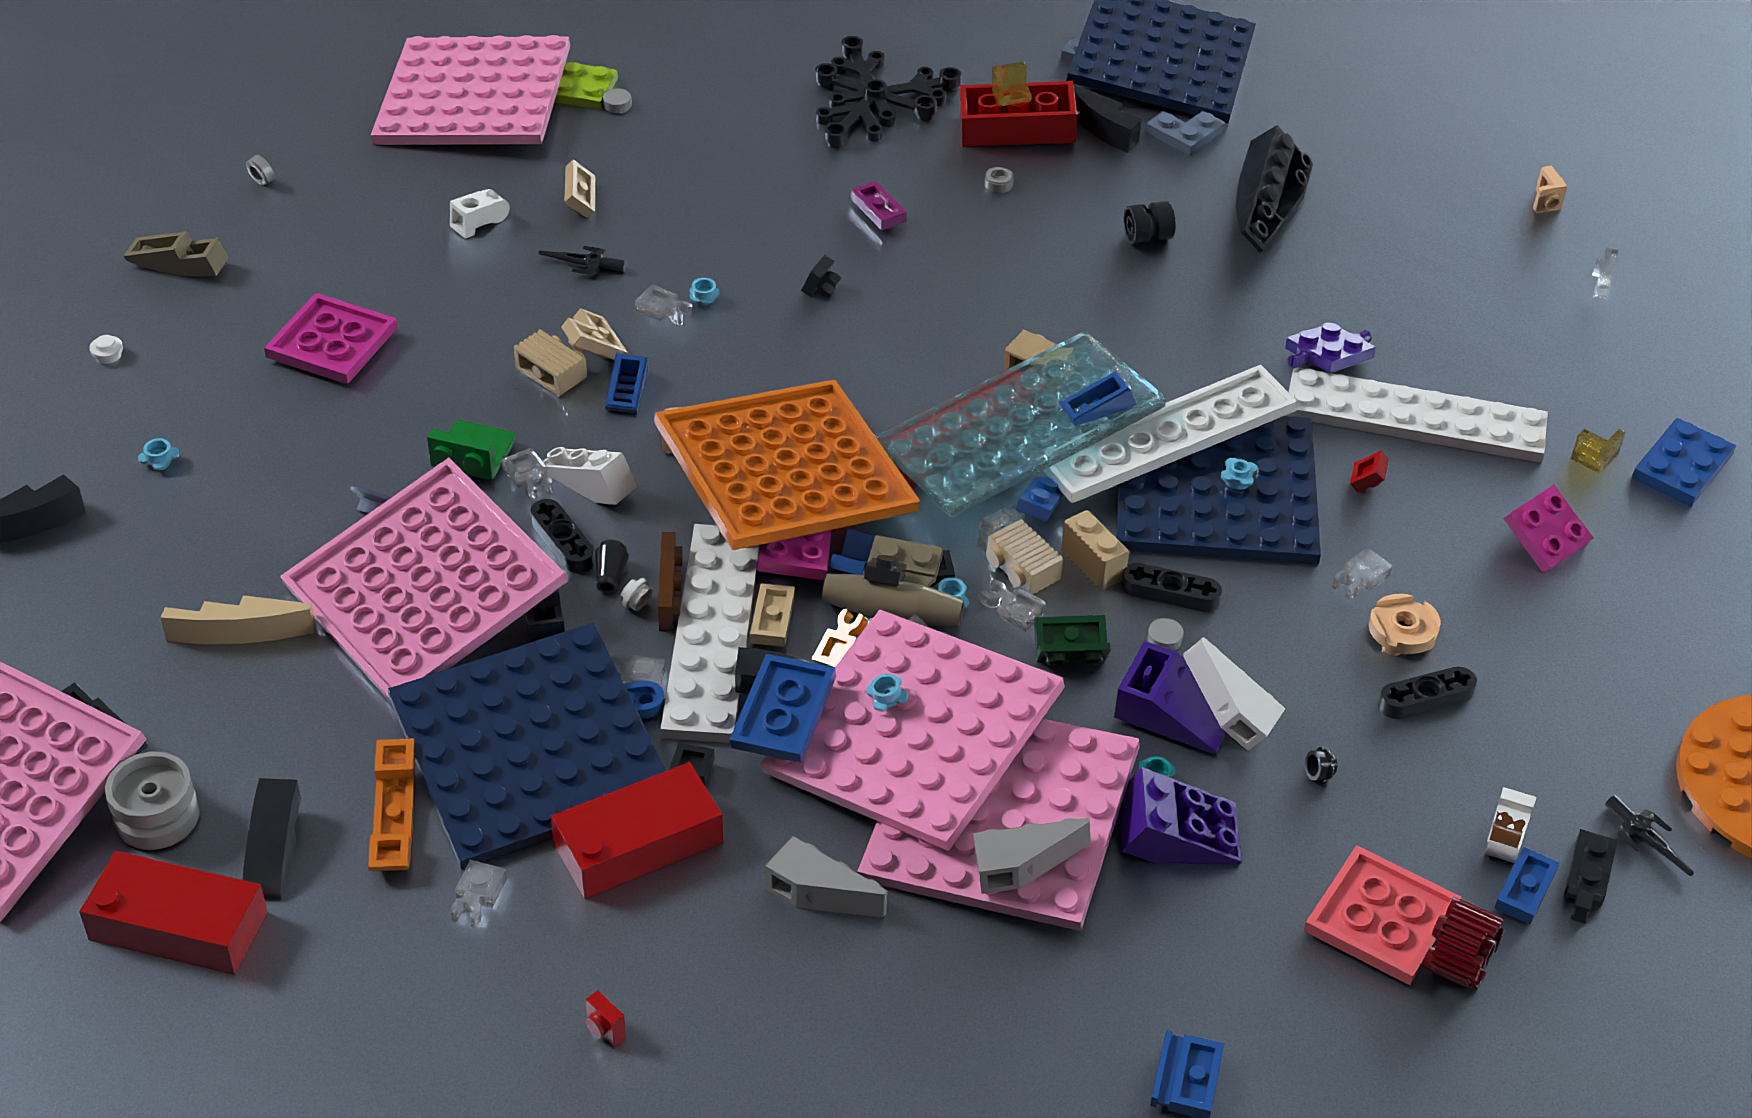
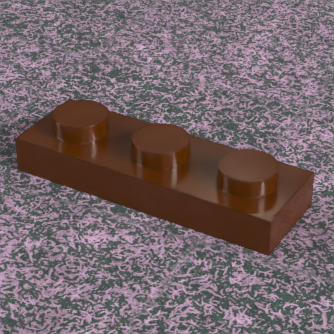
(669, 581)

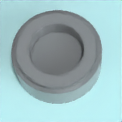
(617, 100)
(260, 170)
(999, 180)
(1165, 633)

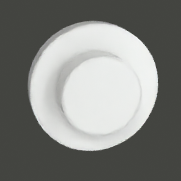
(106, 349)
(636, 594)

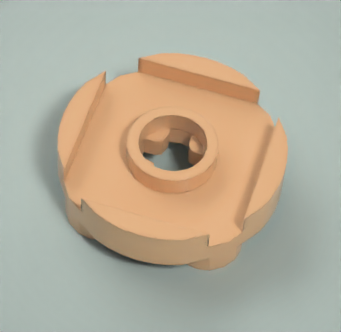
(1404, 639)

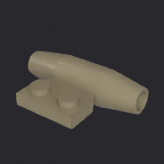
(907, 598)

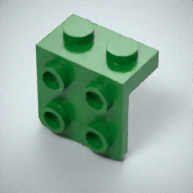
(471, 447)

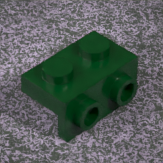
(1071, 639)

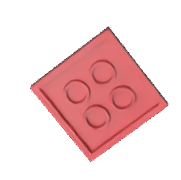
(1380, 914)

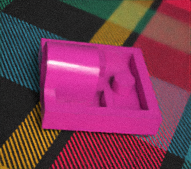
(1548, 528)
(797, 556)

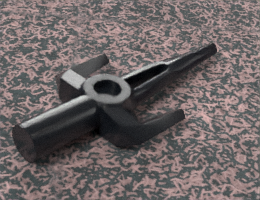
(594, 261)
(1640, 827)

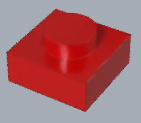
(1369, 471)
(605, 1019)

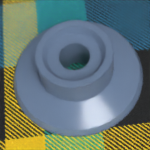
(369, 499)

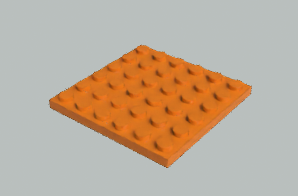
(785, 463)

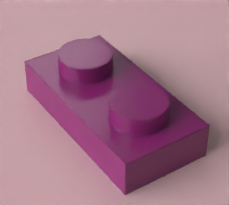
(878, 205)

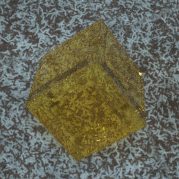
(1010, 84)
(1595, 451)

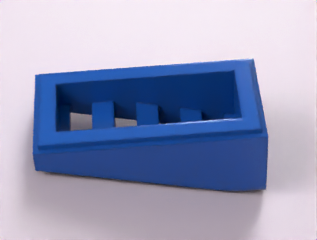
(631, 365)
(1107, 395)

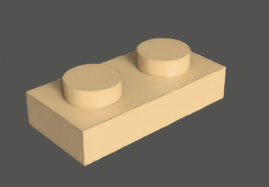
(579, 189)
(772, 615)

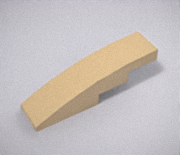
(249, 622)

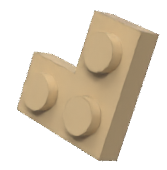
(592, 334)

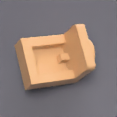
(1549, 190)

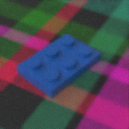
(1684, 461)
(783, 708)

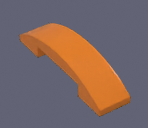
(394, 805)

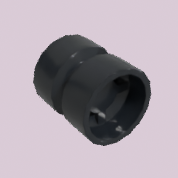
(1144, 222)

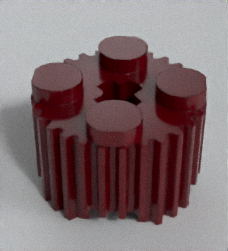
(1464, 943)

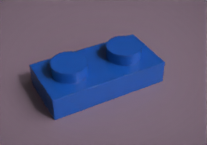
(1040, 498)
(1526, 885)

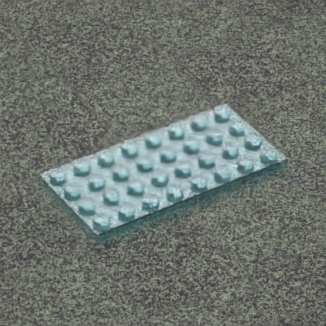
(1012, 425)

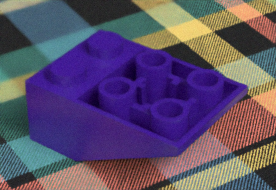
(1167, 700)
(1177, 822)

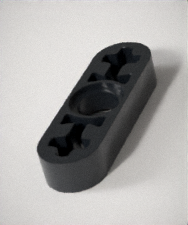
(562, 548)
(1192, 600)
(1418, 703)

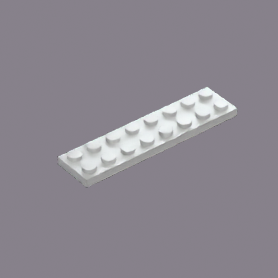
(1419, 414)
(1175, 432)
(709, 631)

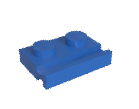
(1187, 1075)

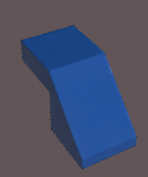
(854, 552)

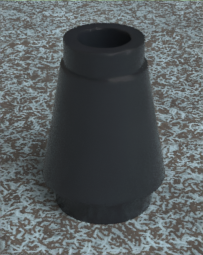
(610, 563)

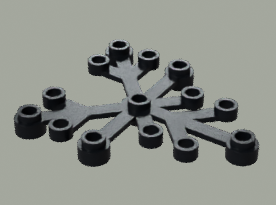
(875, 92)

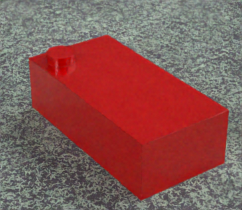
(1043, 120)
(637, 829)
(174, 912)

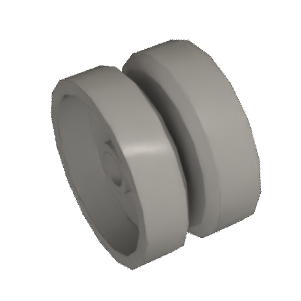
(152, 800)

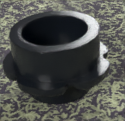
(1320, 764)

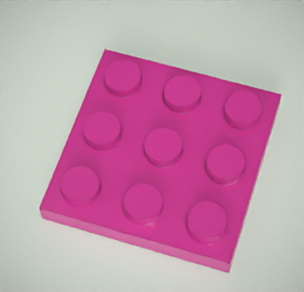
(331, 338)

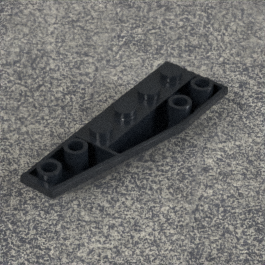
(1270, 186)

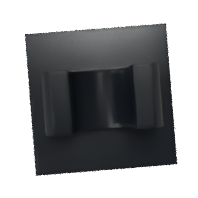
(821, 278)

